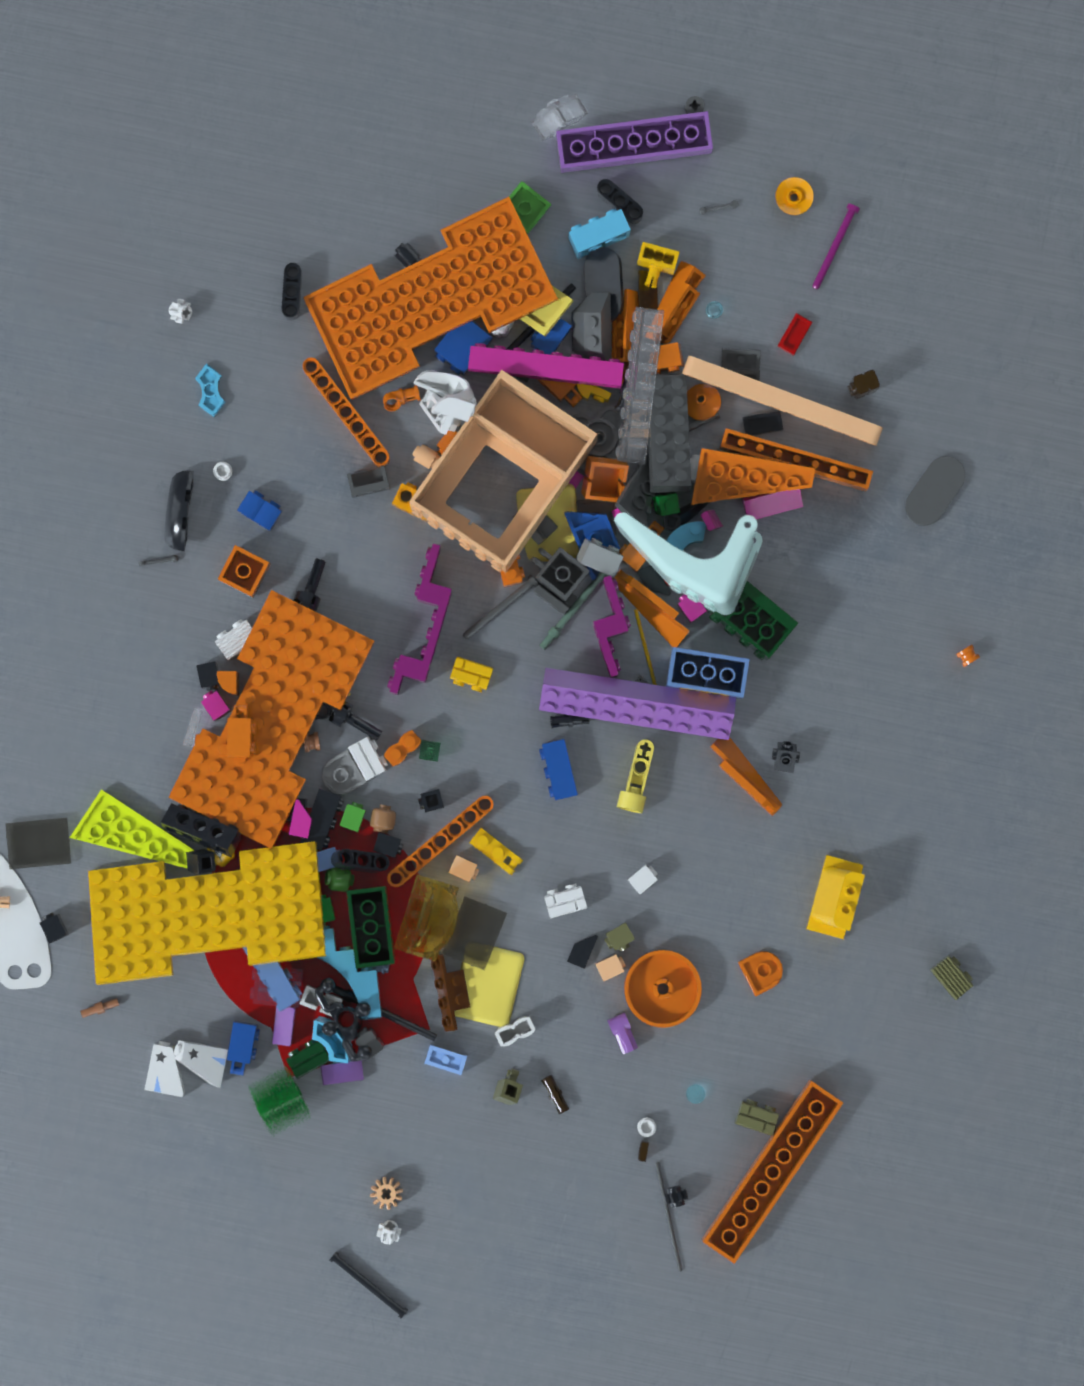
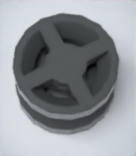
(694, 108)

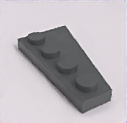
(636, 496)

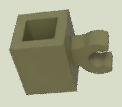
(508, 1089)

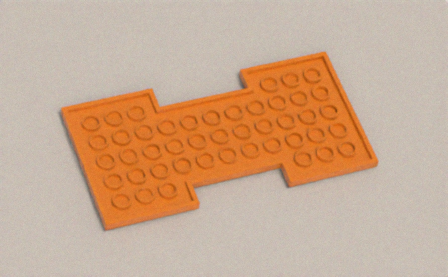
(482, 273)
(297, 667)

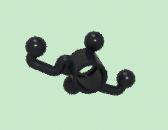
(337, 1010)

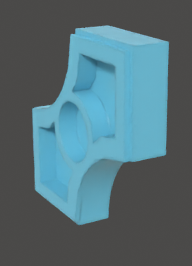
(211, 399)

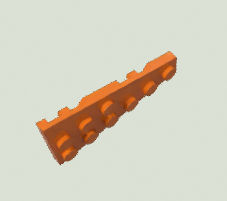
(738, 476)

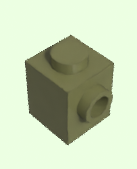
(619, 937)

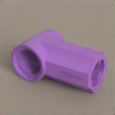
(621, 1030)

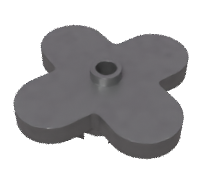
(607, 426)

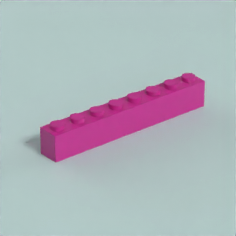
(545, 366)

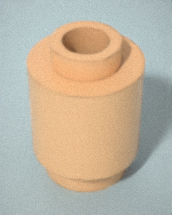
(426, 456)

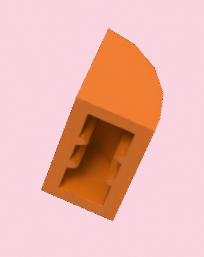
(229, 681)

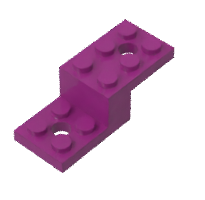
(611, 626)

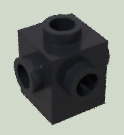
(785, 756)

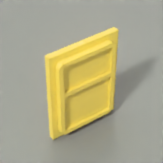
(547, 316)

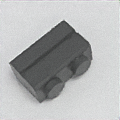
(369, 1037)

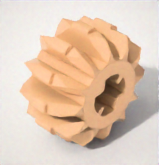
(379, 1191)

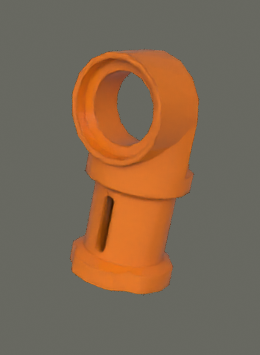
(402, 396)

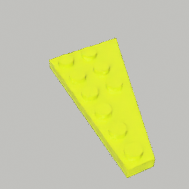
(123, 829)

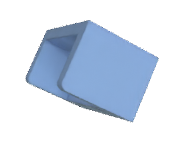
(445, 1059)

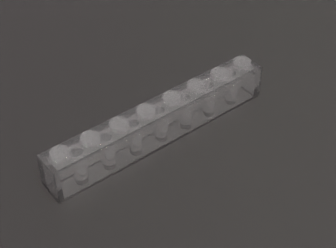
(640, 385)

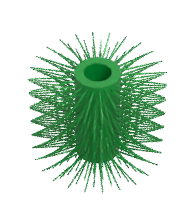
(285, 1100)

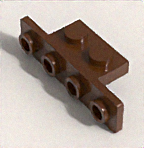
(451, 992)

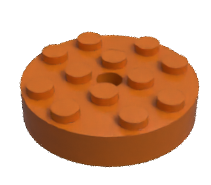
(682, 993)

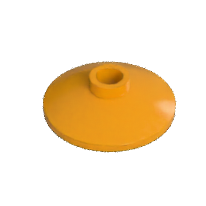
(799, 188)

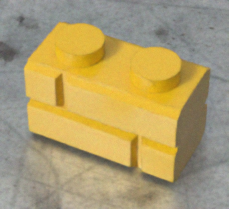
(471, 673)

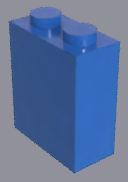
(456, 346)

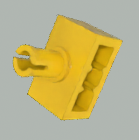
(657, 260)

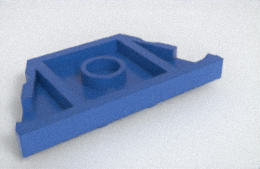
(591, 526)

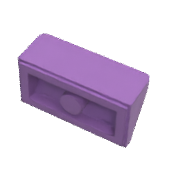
(284, 1027)

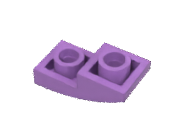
(342, 1072)

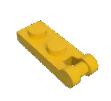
(495, 850)

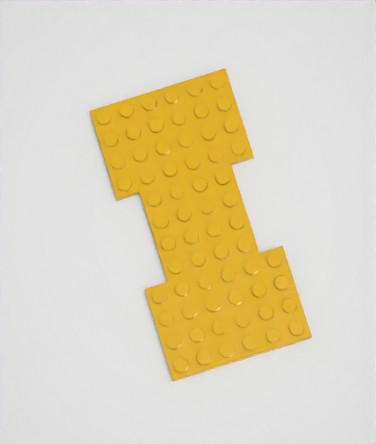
(265, 906)

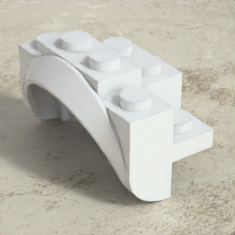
(455, 403)

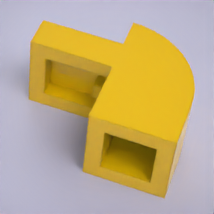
(599, 394)

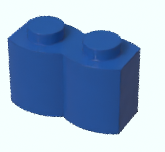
(260, 510)

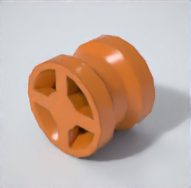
(968, 655)

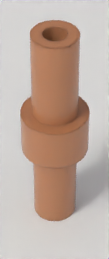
(99, 1008)

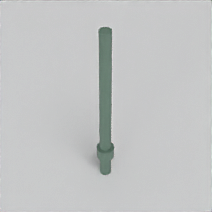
(554, 632)

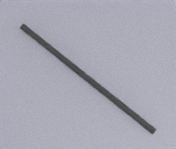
(668, 1218)

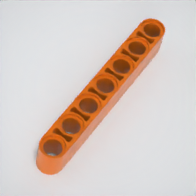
(341, 404)
(435, 850)

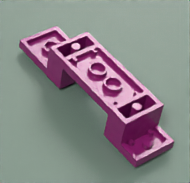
(431, 595)

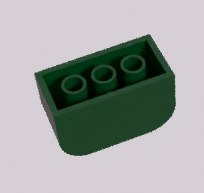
(371, 927)

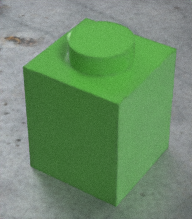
(353, 816)

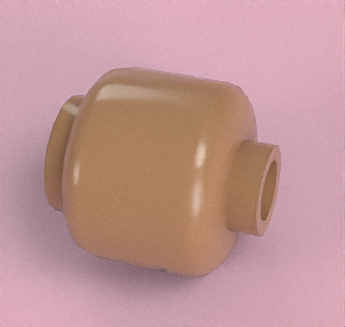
(383, 819)

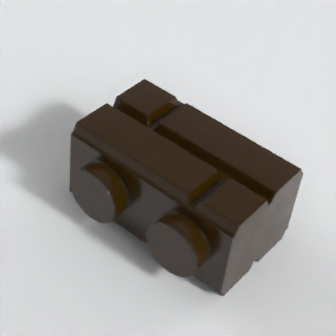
(863, 384)

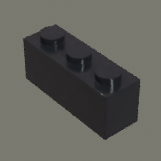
(323, 818)

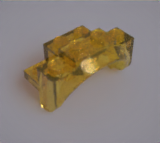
(428, 918)

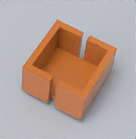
(603, 477)

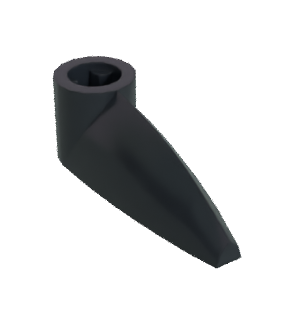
(685, 515)

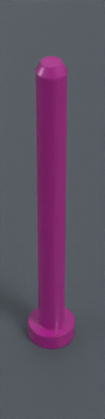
(852, 209)

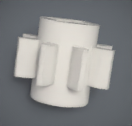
(180, 311)
(389, 1232)

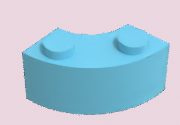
(687, 535)
(332, 1043)

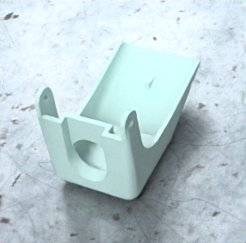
(709, 581)

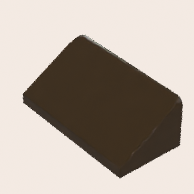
(647, 296)

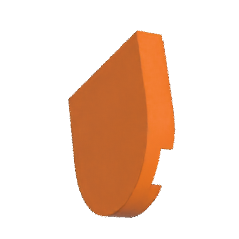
(761, 971)

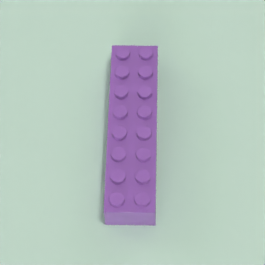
(634, 142)

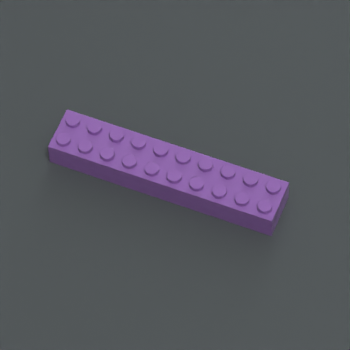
(637, 703)

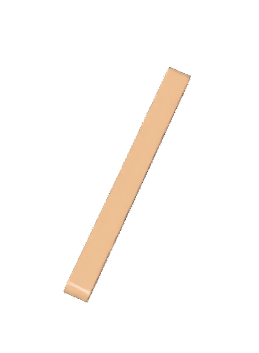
(782, 400)

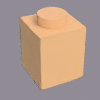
(464, 869)
(610, 967)

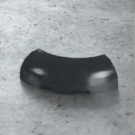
(177, 510)

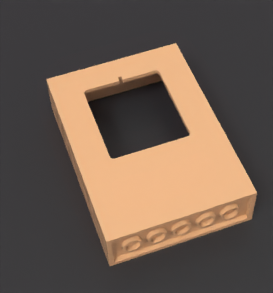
(528, 434)

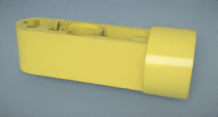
(632, 798)

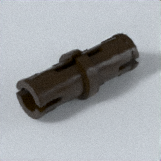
(555, 1094)

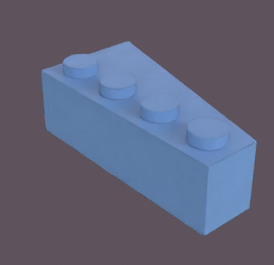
(278, 984)

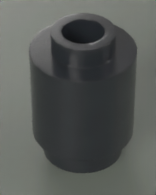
(407, 254)

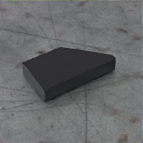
(581, 951)

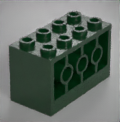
(766, 616)

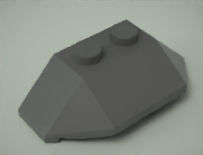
(592, 326)

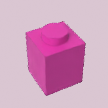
(690, 608)
(215, 705)

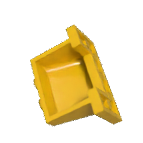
(836, 897)

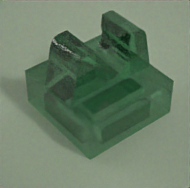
(429, 750)

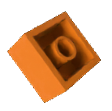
(244, 571)

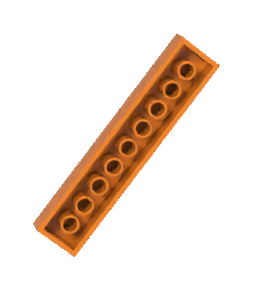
(772, 1171)

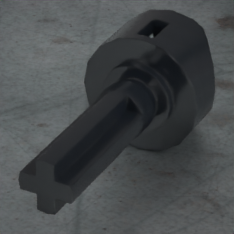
(308, 596)
(345, 715)

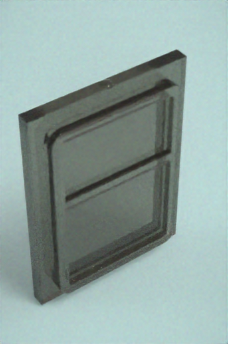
(38, 843)
(475, 933)

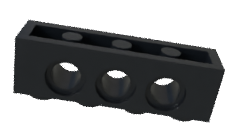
(224, 844)

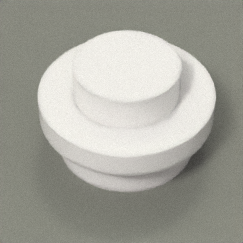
(222, 471)
(646, 1127)

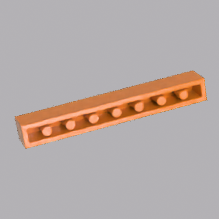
(825, 467)

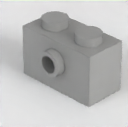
(599, 557)

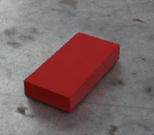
(794, 334)

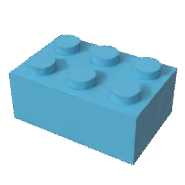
(599, 233)

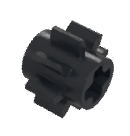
(676, 1196)

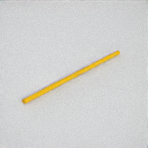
(645, 647)

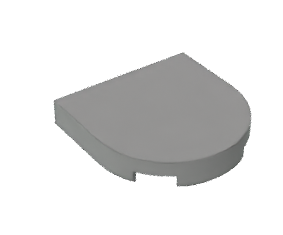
(342, 774)

